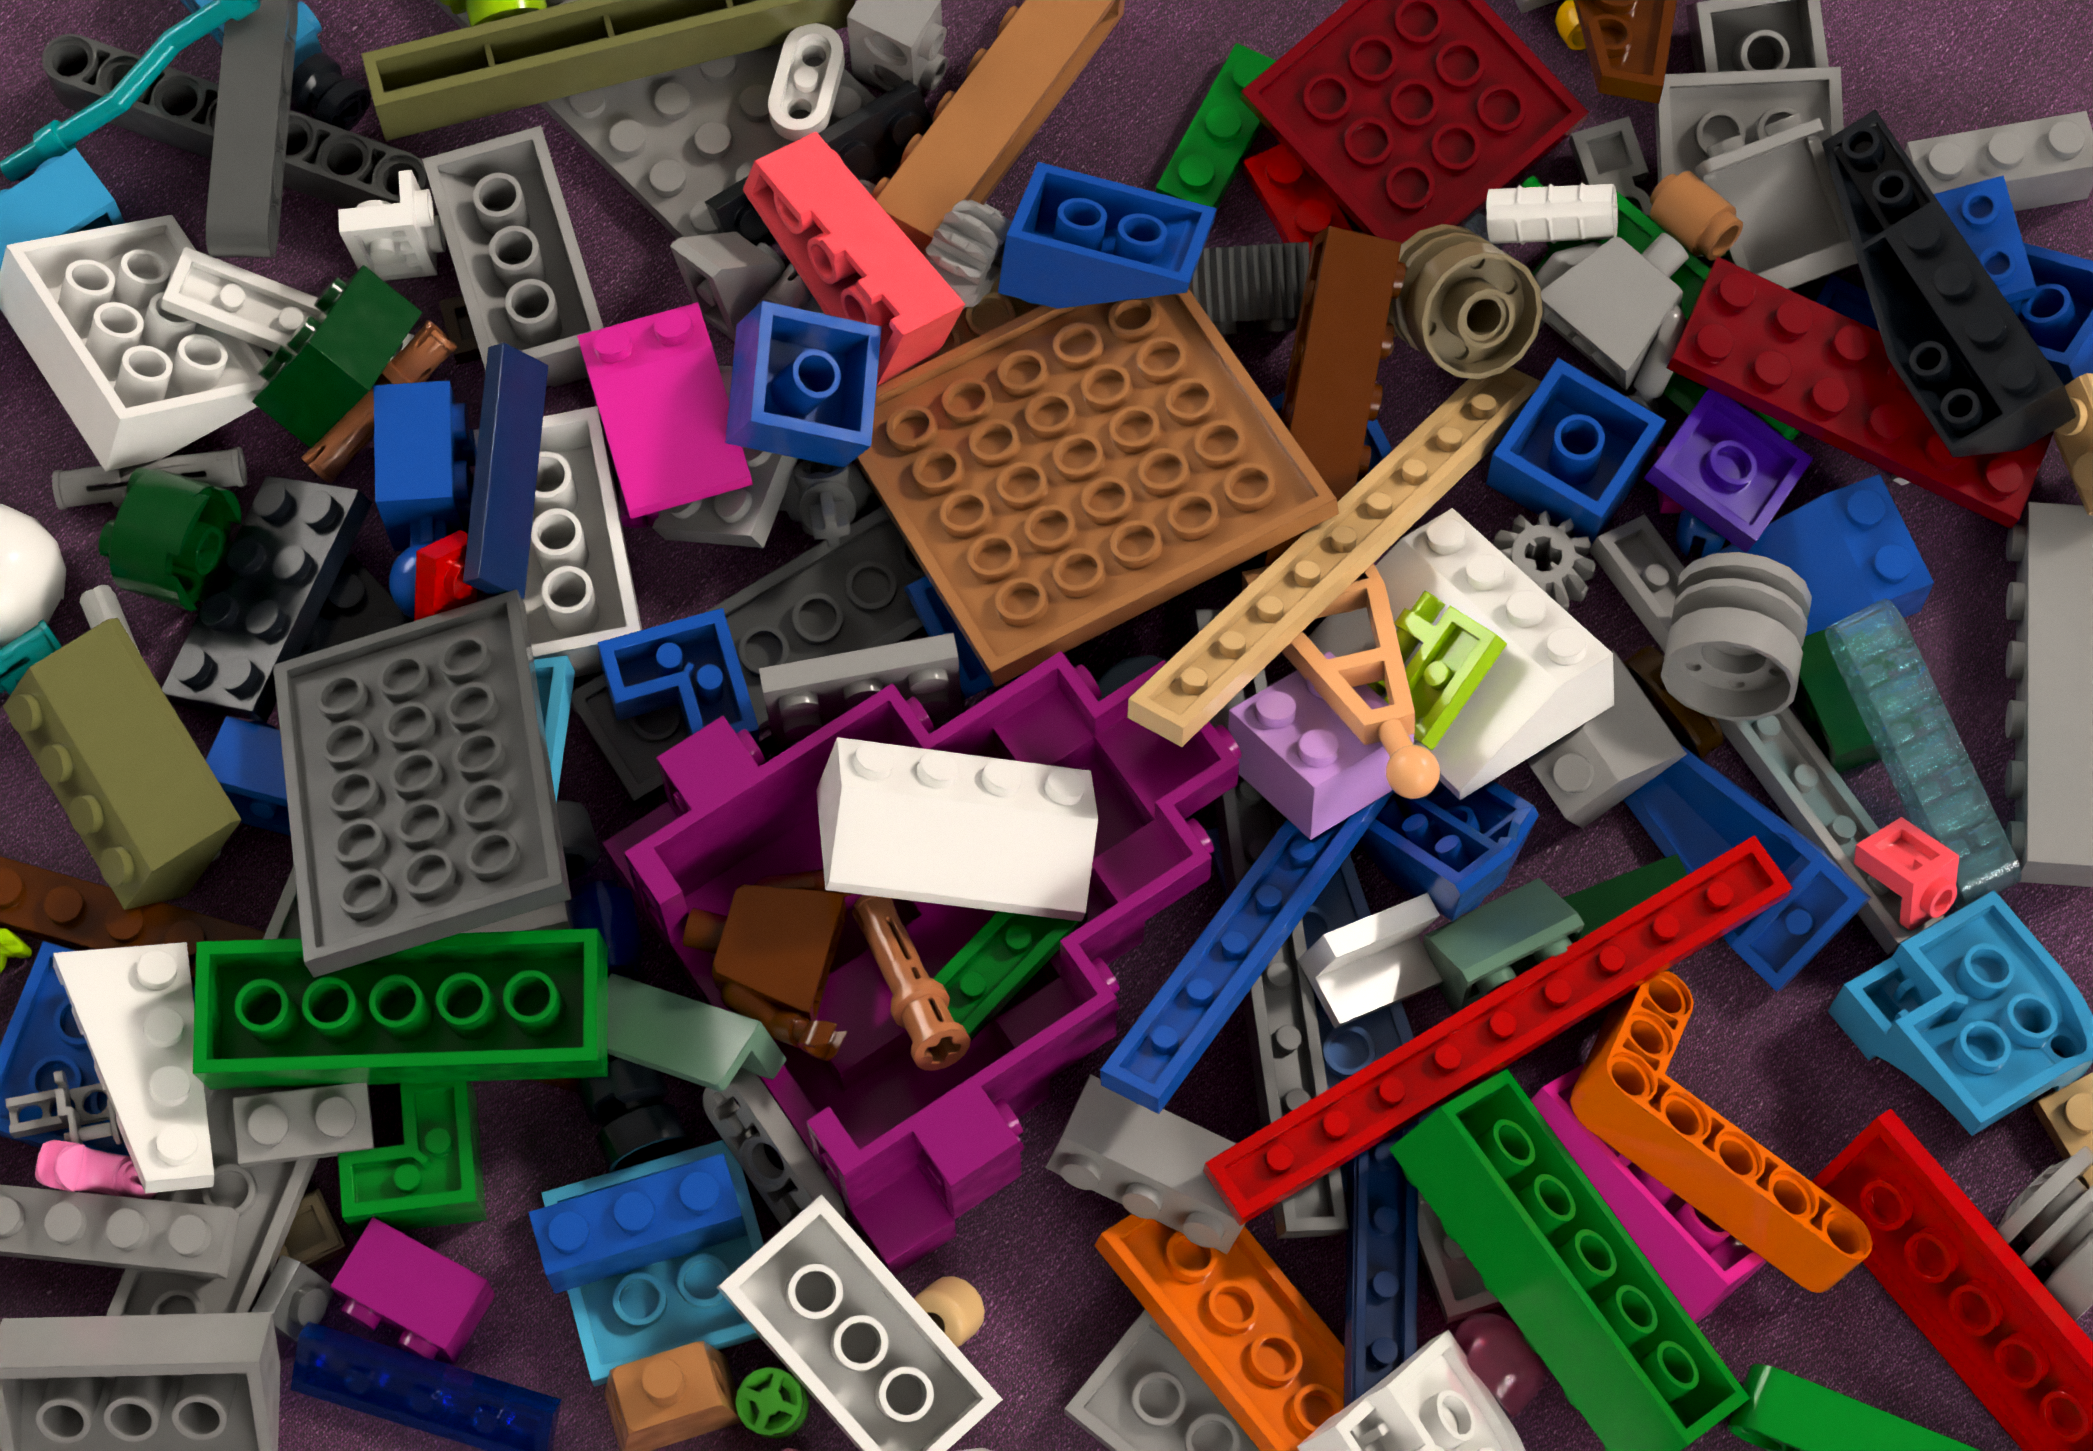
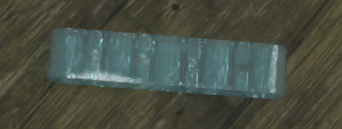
(1921, 746)

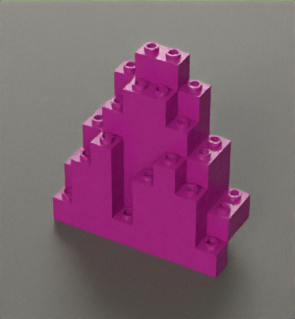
(895, 1138)

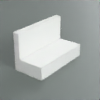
(1372, 961)

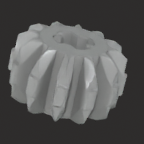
(969, 249)
(1563, 556)

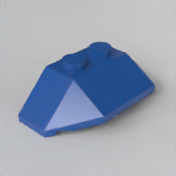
(1449, 844)

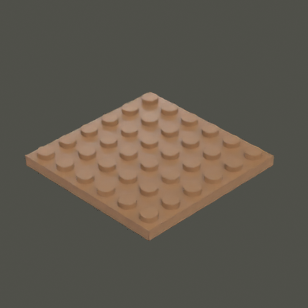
(1084, 472)

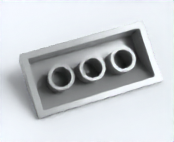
(515, 250)
(140, 1383)

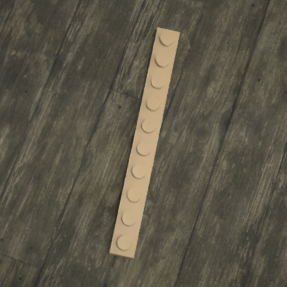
(1329, 557)

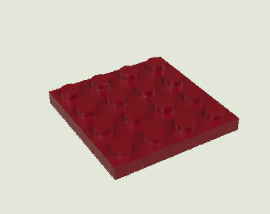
(1413, 110)

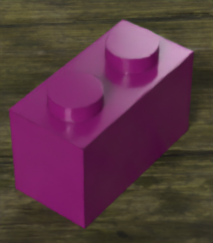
(411, 1292)

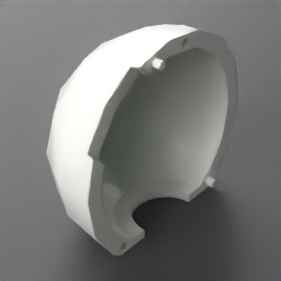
(29, 574)

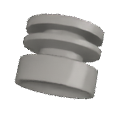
(1736, 636)
(2058, 1225)

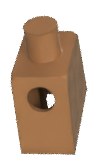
(671, 1397)

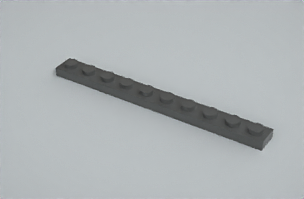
(1281, 1002)

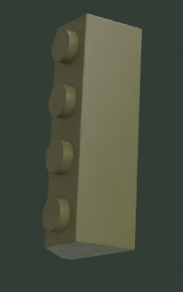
(122, 766)

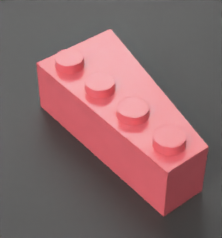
(853, 252)

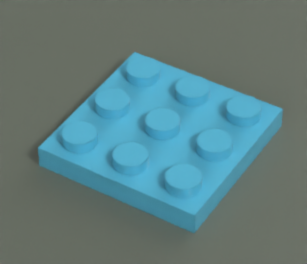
(669, 1300)

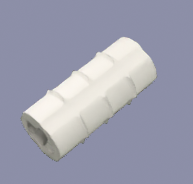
(1552, 213)

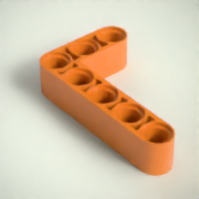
(1699, 1152)

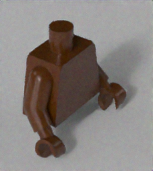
(777, 955)

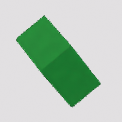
(431, 1176)

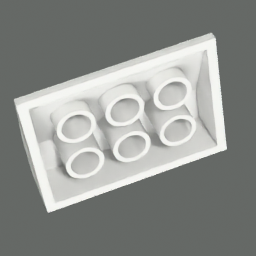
(115, 359)
(1540, 684)

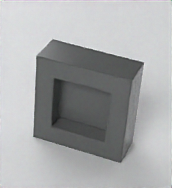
(294, 1297)

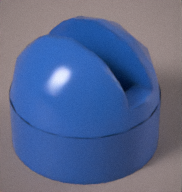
(1695, 532)

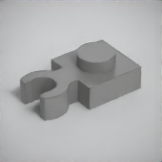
(1612, 156)

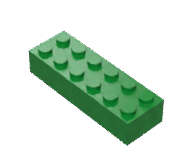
(421, 1015)
(1567, 1271)

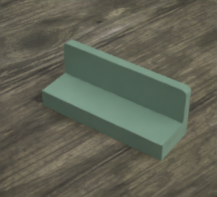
(686, 1036)

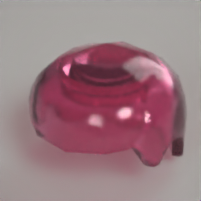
(1502, 1359)

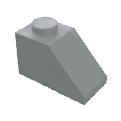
(726, 275)

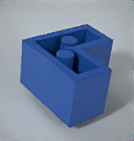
(680, 664)

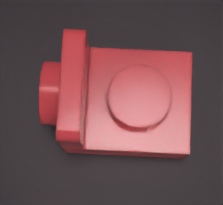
(1912, 867)

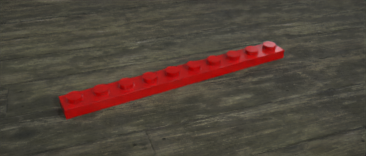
(1495, 1030)

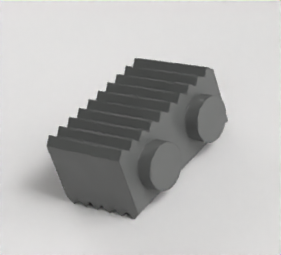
(1252, 285)

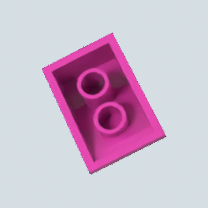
(663, 410)

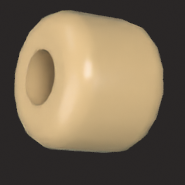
(953, 1307)

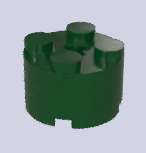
(169, 537)

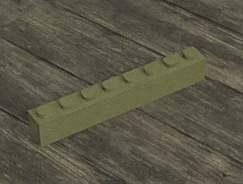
(570, 53)

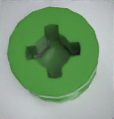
(761, 1397)

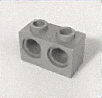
(897, 43)

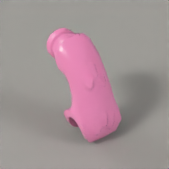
(83, 1169)

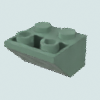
(1500, 941)

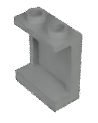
(1785, 202)

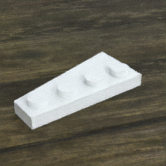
(140, 1032)

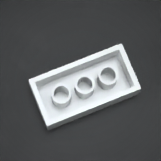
(578, 551)
(857, 1337)

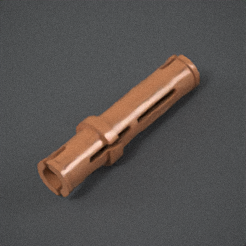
(356, 427)

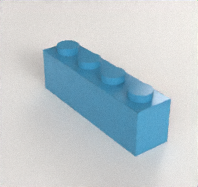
(56, 201)

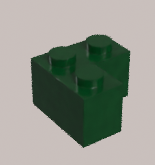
(335, 356)

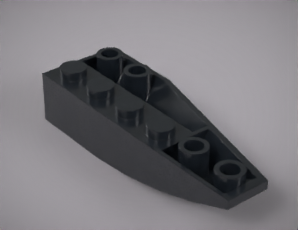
(1937, 305)

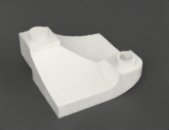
(1421, 1406)

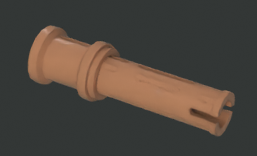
(917, 1000)

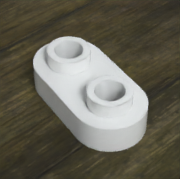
(804, 86)

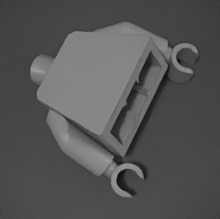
(1618, 309)

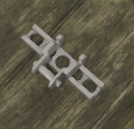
(67, 1115)

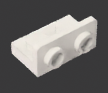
(396, 237)

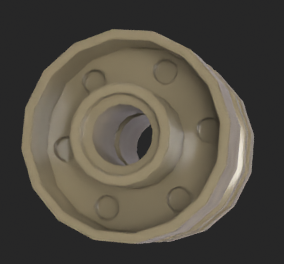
(1465, 302)

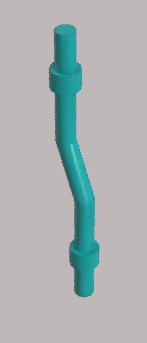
(60, 137)

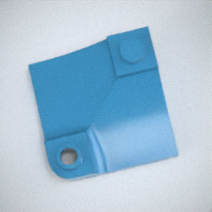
(1972, 1014)

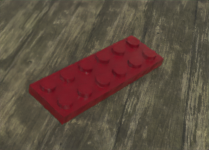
(1836, 386)

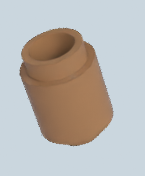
(1695, 215)

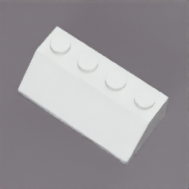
(957, 829)

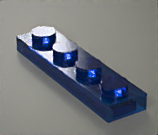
(422, 1392)

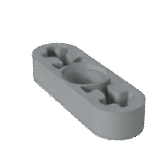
(774, 1128)

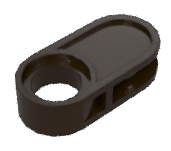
(1690, 727)

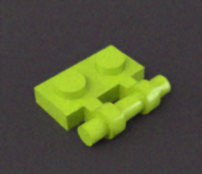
(1446, 666)

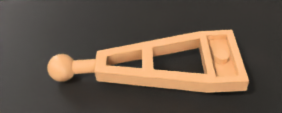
(1411, 768)

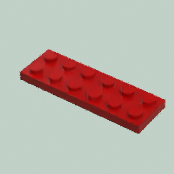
(1967, 1288)

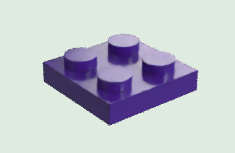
(1728, 469)

